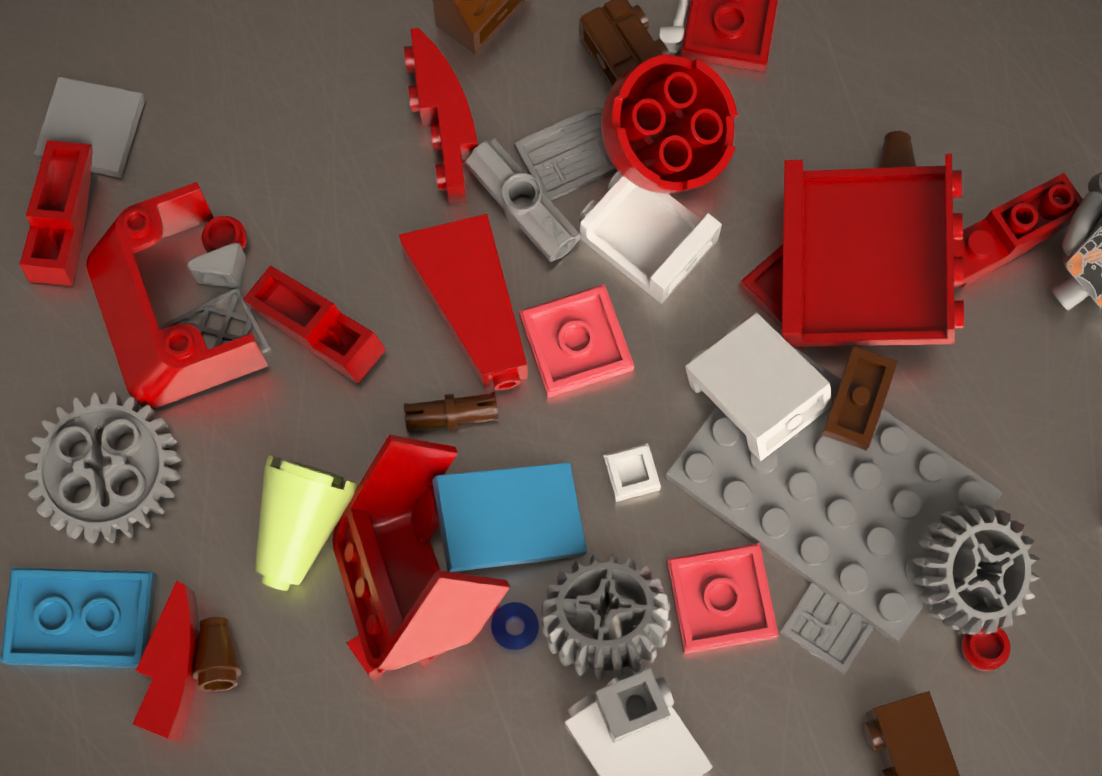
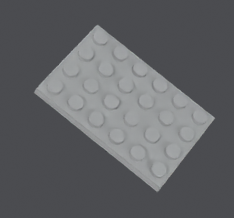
(833, 508)

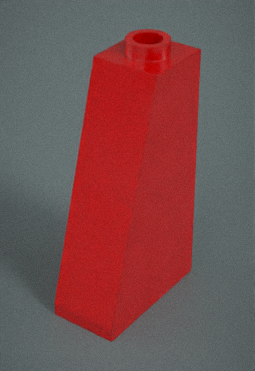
(468, 290)

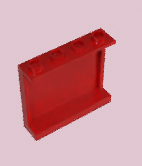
(871, 256)

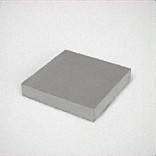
(93, 116)

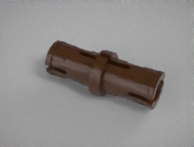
(451, 412)

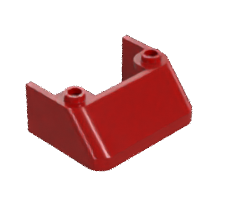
(168, 361)
(389, 567)

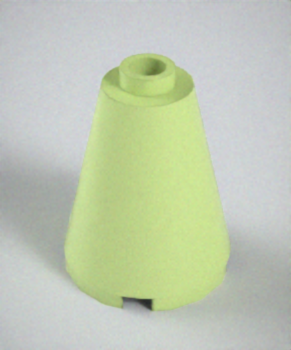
(296, 519)

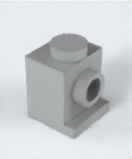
(613, 708)

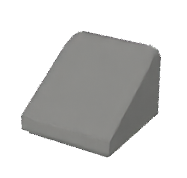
(220, 267)

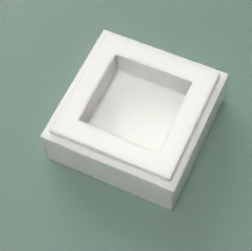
(631, 472)

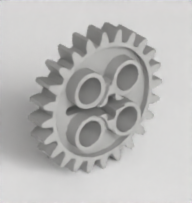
(62, 475)

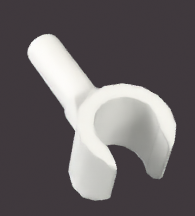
(673, 35)

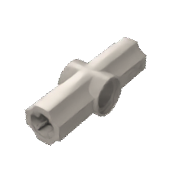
(538, 219)

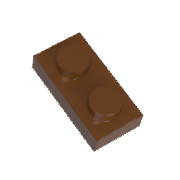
(860, 398)

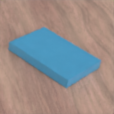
(508, 516)
(77, 617)

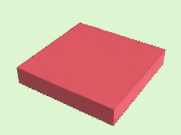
(576, 340)
(722, 598)

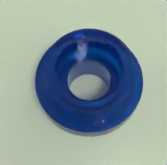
(515, 611)

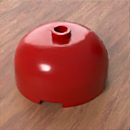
(683, 111)

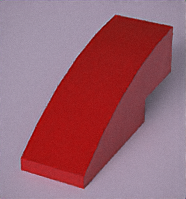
(57, 213)
(315, 324)
(170, 665)

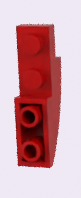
(442, 108)
(1016, 227)

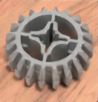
(959, 562)
(629, 629)

